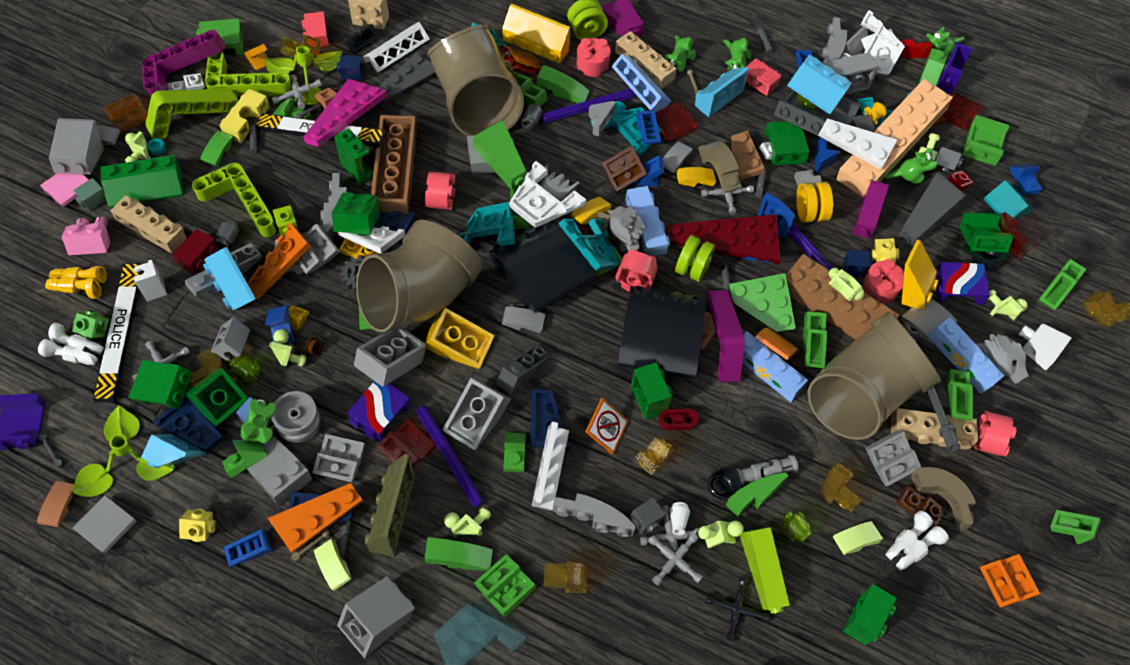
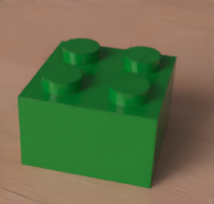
(355, 213)
(651, 390)
(216, 396)
(870, 615)

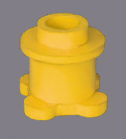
(875, 112)

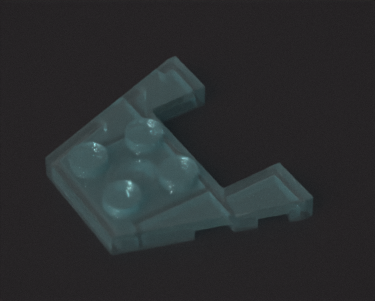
(469, 633)

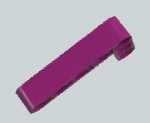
(177, 57)
(729, 335)

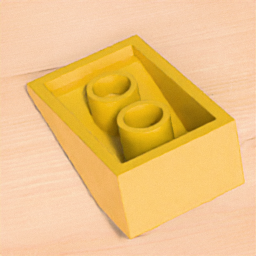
(918, 278)
(458, 339)

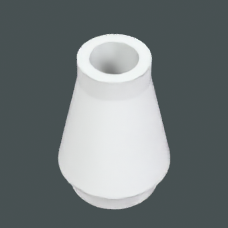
(679, 516)

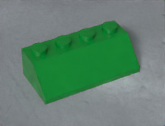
(143, 180)

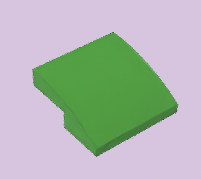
(505, 585)

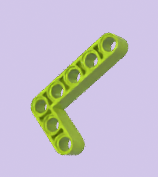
(264, 83)
(170, 102)
(235, 178)

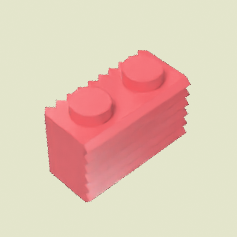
(316, 27)
(762, 77)

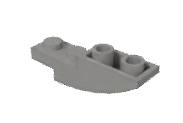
(836, 41)
(335, 186)
(244, 258)
(604, 516)

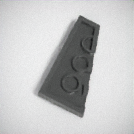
(407, 77)

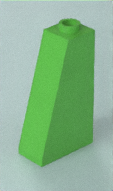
(500, 153)

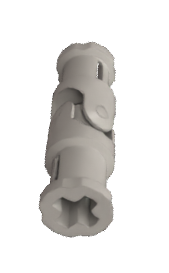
(767, 468)

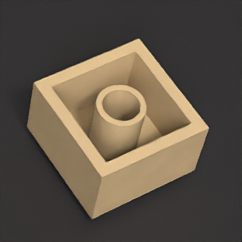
(369, 12)

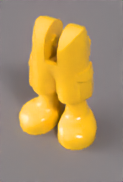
(72, 280)

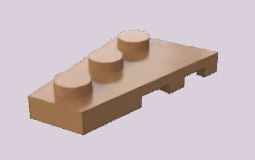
(746, 156)

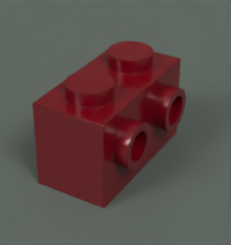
(194, 251)

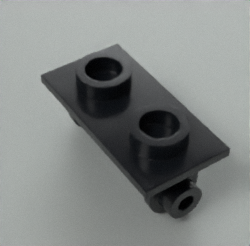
(359, 40)

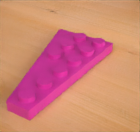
(346, 106)

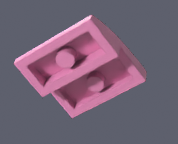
(62, 187)

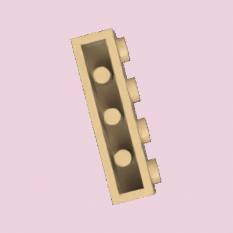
(650, 61)
(149, 224)
(925, 428)

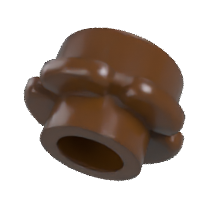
(313, 346)

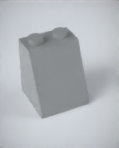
(75, 146)
(375, 616)

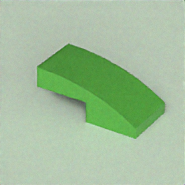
(216, 147)

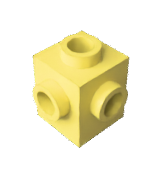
(884, 250)
(196, 525)

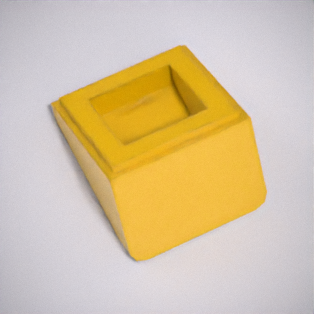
(298, 317)

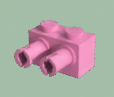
(86, 237)

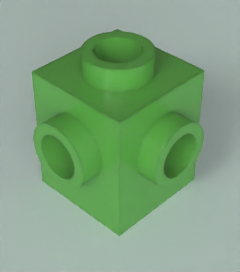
(90, 324)

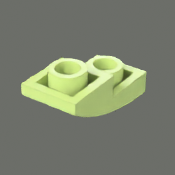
(857, 537)
(332, 566)

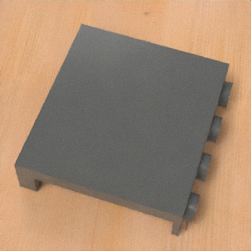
(814, 118)

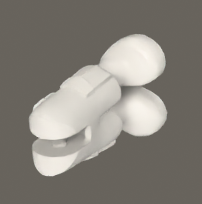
(77, 346)
(915, 548)

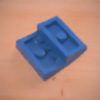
(771, 206)

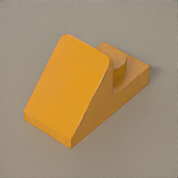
(257, 56)

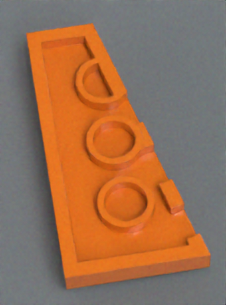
(286, 253)
(312, 517)

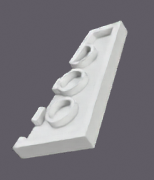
(861, 143)

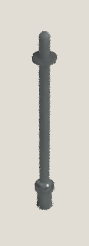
(946, 431)

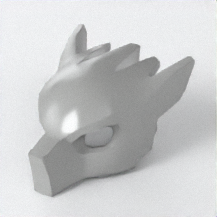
(557, 186)
(627, 226)
(1002, 352)

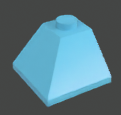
(169, 450)

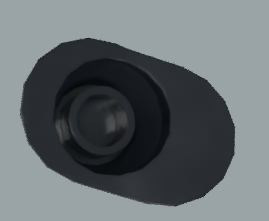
(989, 259)

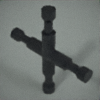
(737, 608)

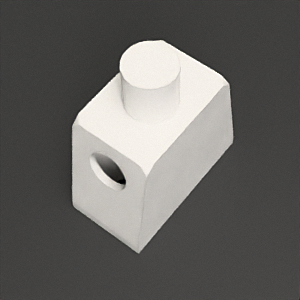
(1044, 344)

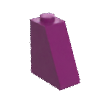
(623, 18)
(870, 209)

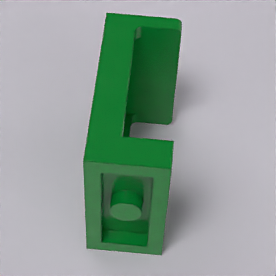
(787, 143)
(350, 154)
(983, 232)
(160, 384)

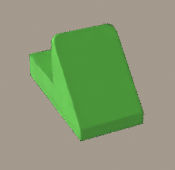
(288, 109)
(514, 452)
(247, 455)
(1078, 525)

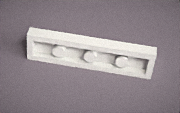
(391, 44)
(550, 467)

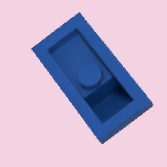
(824, 156)
(653, 168)
(1026, 178)
(279, 319)

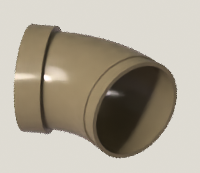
(476, 81)
(415, 279)
(870, 380)

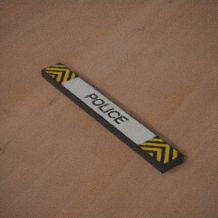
(299, 127)
(117, 336)

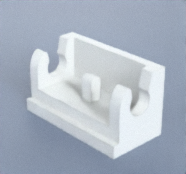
(150, 282)

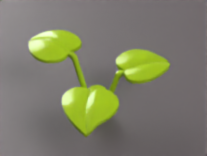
(325, 61)
(118, 429)

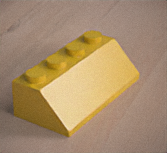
(536, 33)

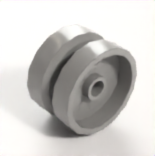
(296, 417)

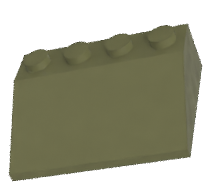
(391, 507)

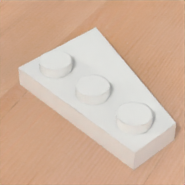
(378, 240)

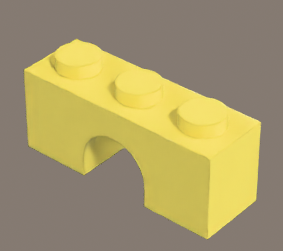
(250, 105)

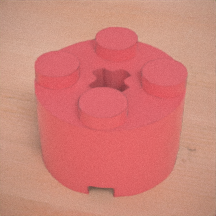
(593, 56)
(440, 190)
(637, 270)
(884, 281)
(994, 433)

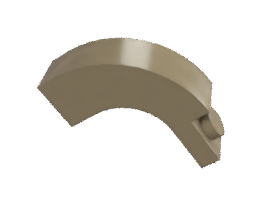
(724, 163)
(950, 488)

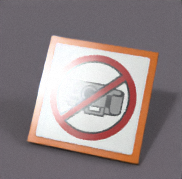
(607, 426)

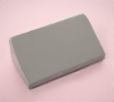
(854, 44)

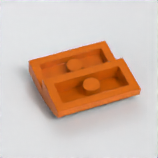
(777, 343)
(1009, 581)

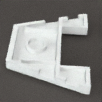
(883, 46)
(537, 204)

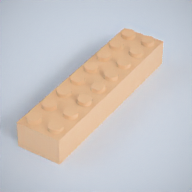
(906, 125)

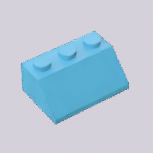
(819, 84)
(721, 91)
(228, 279)

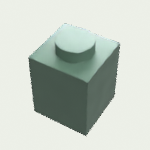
(90, 195)

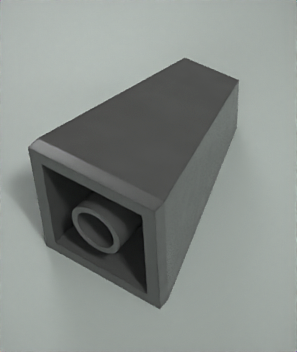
(932, 210)

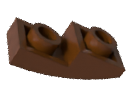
(914, 502)

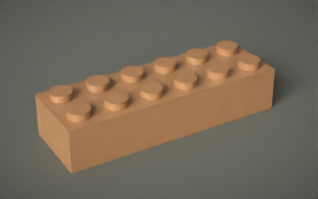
(395, 164)
(811, 288)

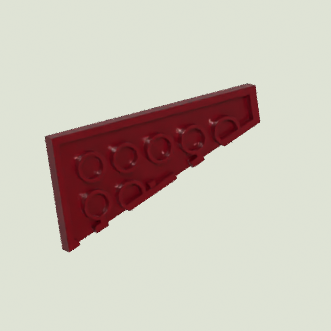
(736, 237)

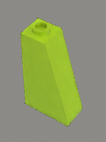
(765, 568)

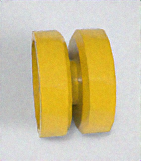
(814, 202)

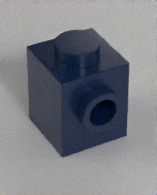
(350, 67)
(857, 262)

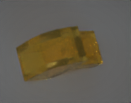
(289, 46)
(1105, 310)
(209, 362)
(655, 455)
(834, 487)
(569, 576)

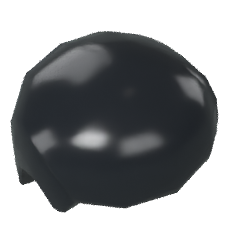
(724, 483)

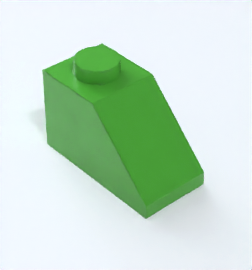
(934, 66)

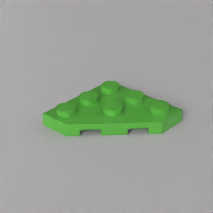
(766, 300)

